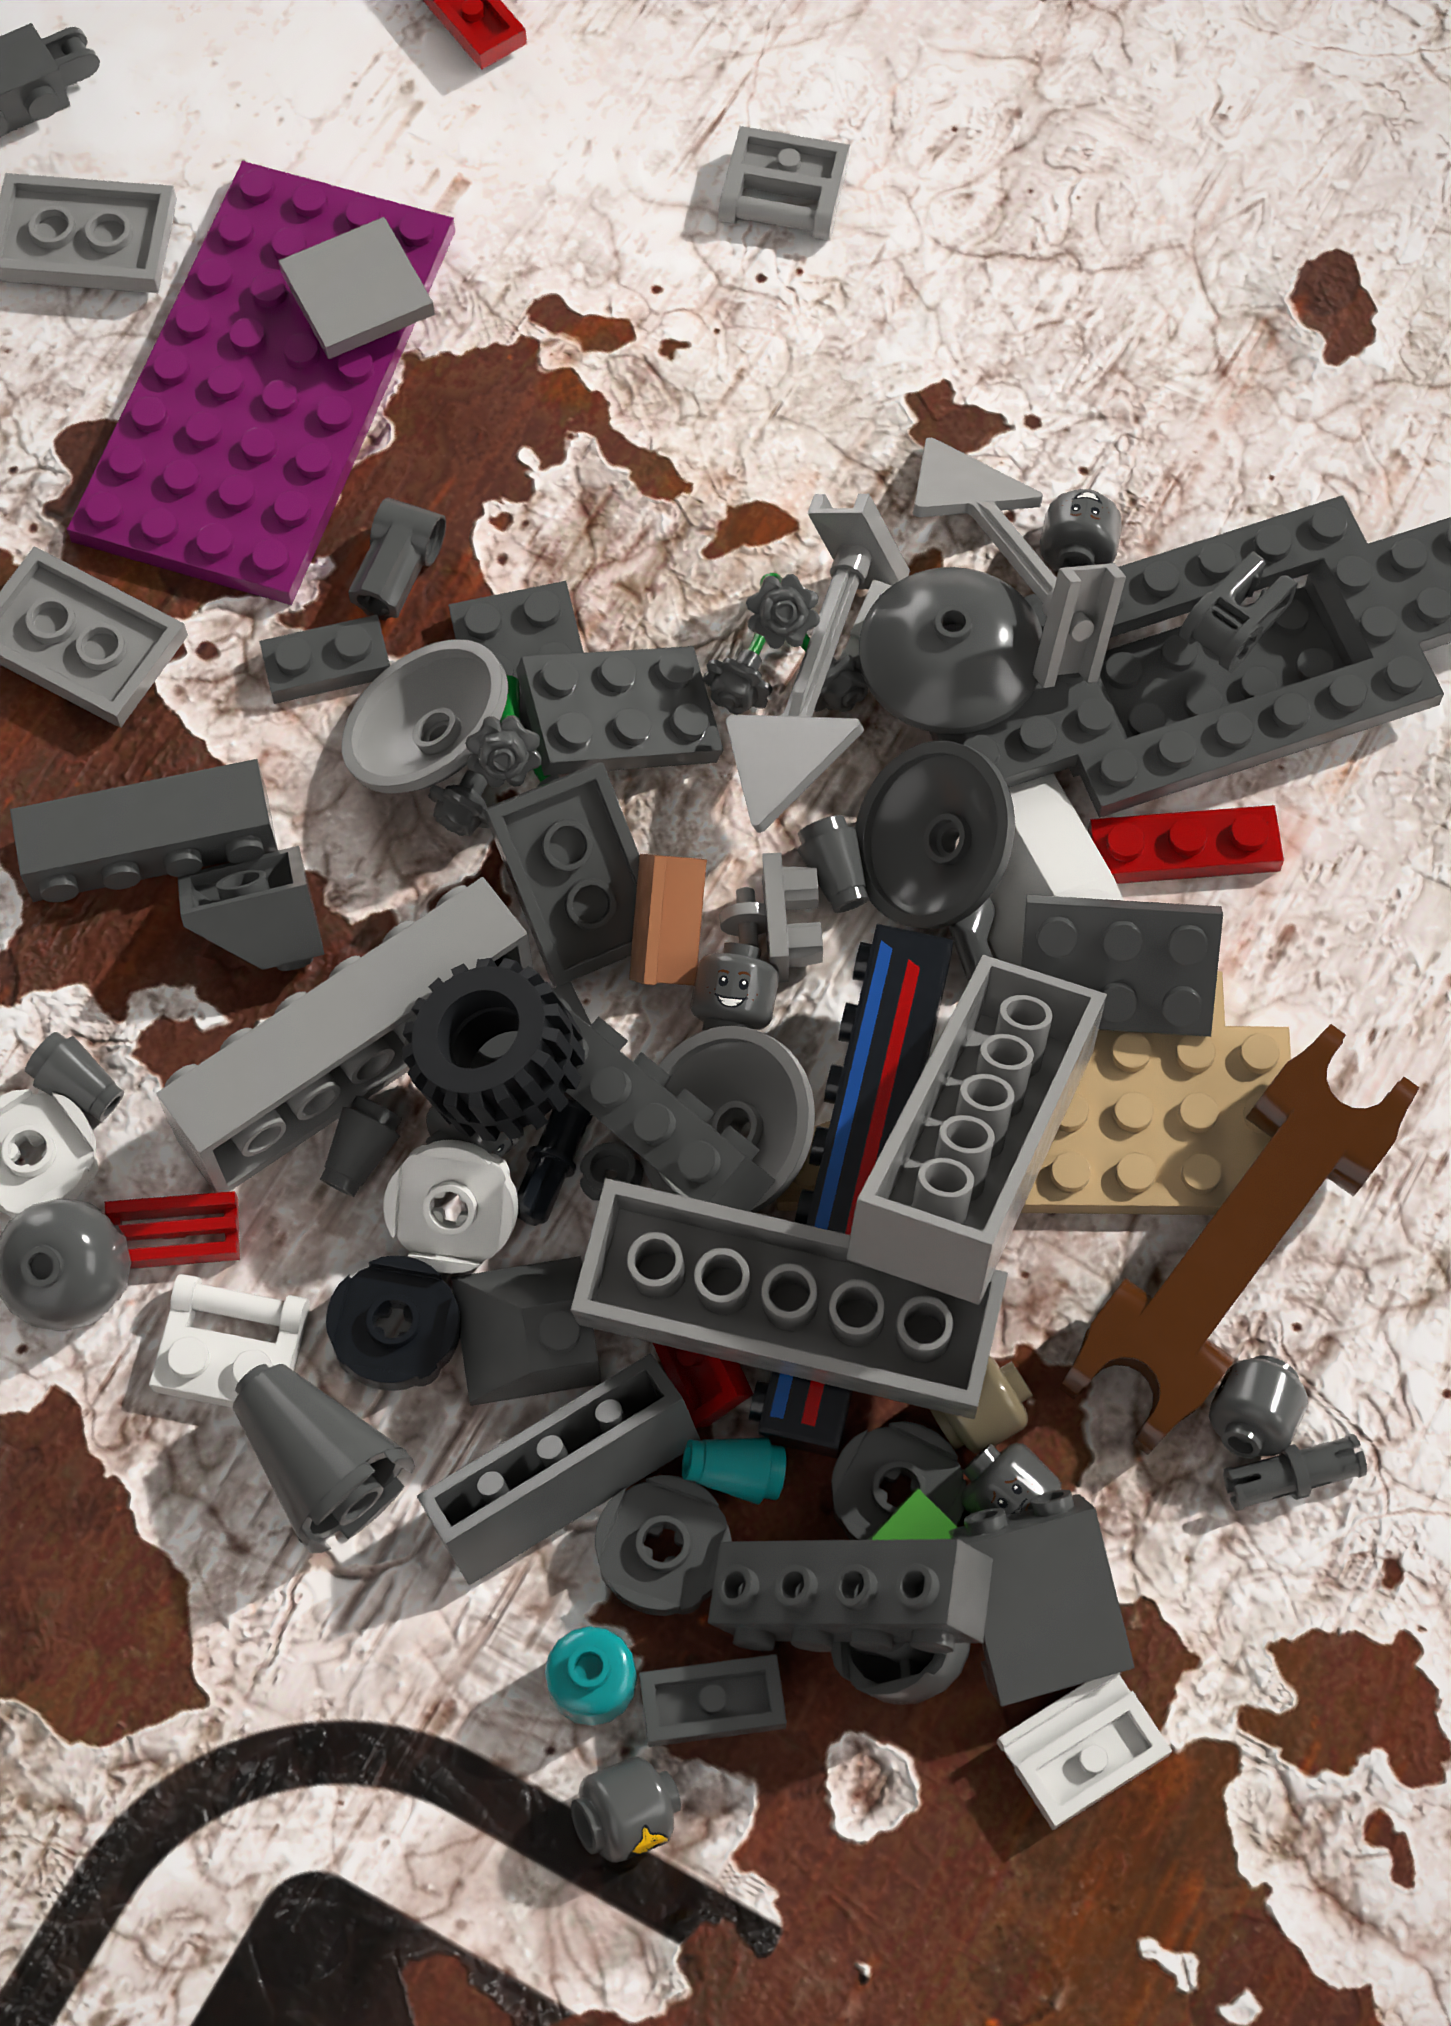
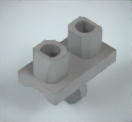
(782, 890)

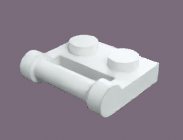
(211, 1363)

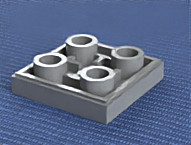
(356, 287)

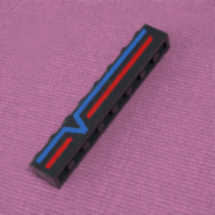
(884, 1059)

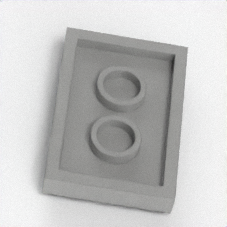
(84, 232)
(83, 636)

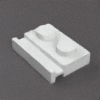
(1083, 1748)

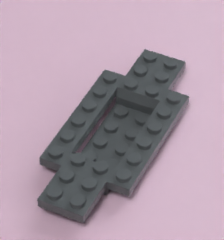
(1323, 670)

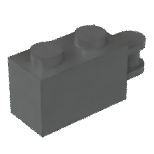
(38, 71)

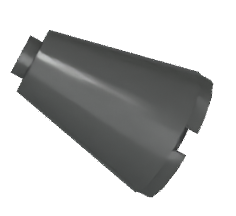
(318, 1455)

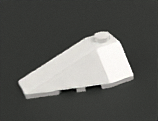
(1048, 858)

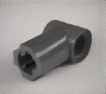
(400, 543)

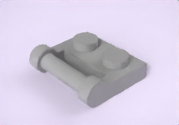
(788, 167)

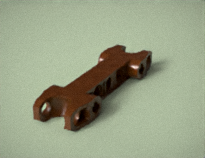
(1169, 1333)

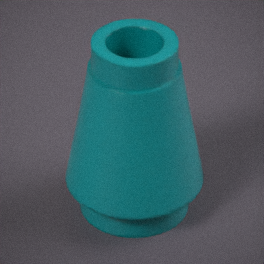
(737, 1467)

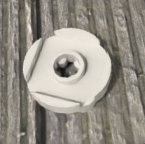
(65, 1164)
(477, 1178)

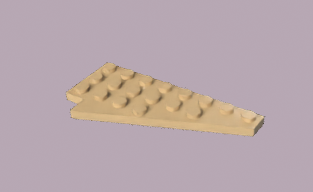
(1151, 1123)

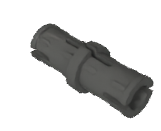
(1295, 1472)

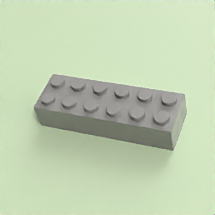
(328, 1045)
(976, 1130)
(779, 1300)

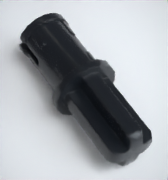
(551, 1162)

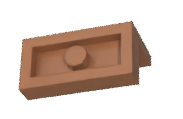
(667, 919)

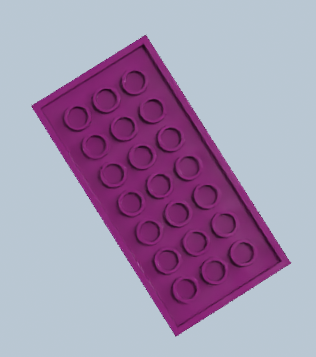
(239, 412)

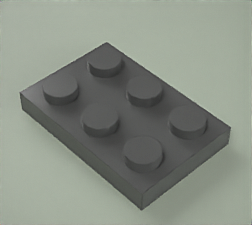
(520, 625)
(619, 709)
(571, 870)
(1145, 955)

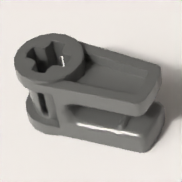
(1233, 629)

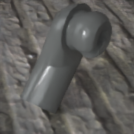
(971, 937)

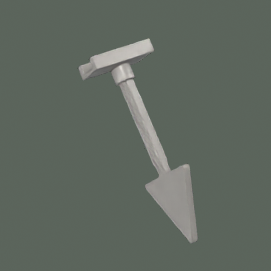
(1076, 603)
(790, 751)

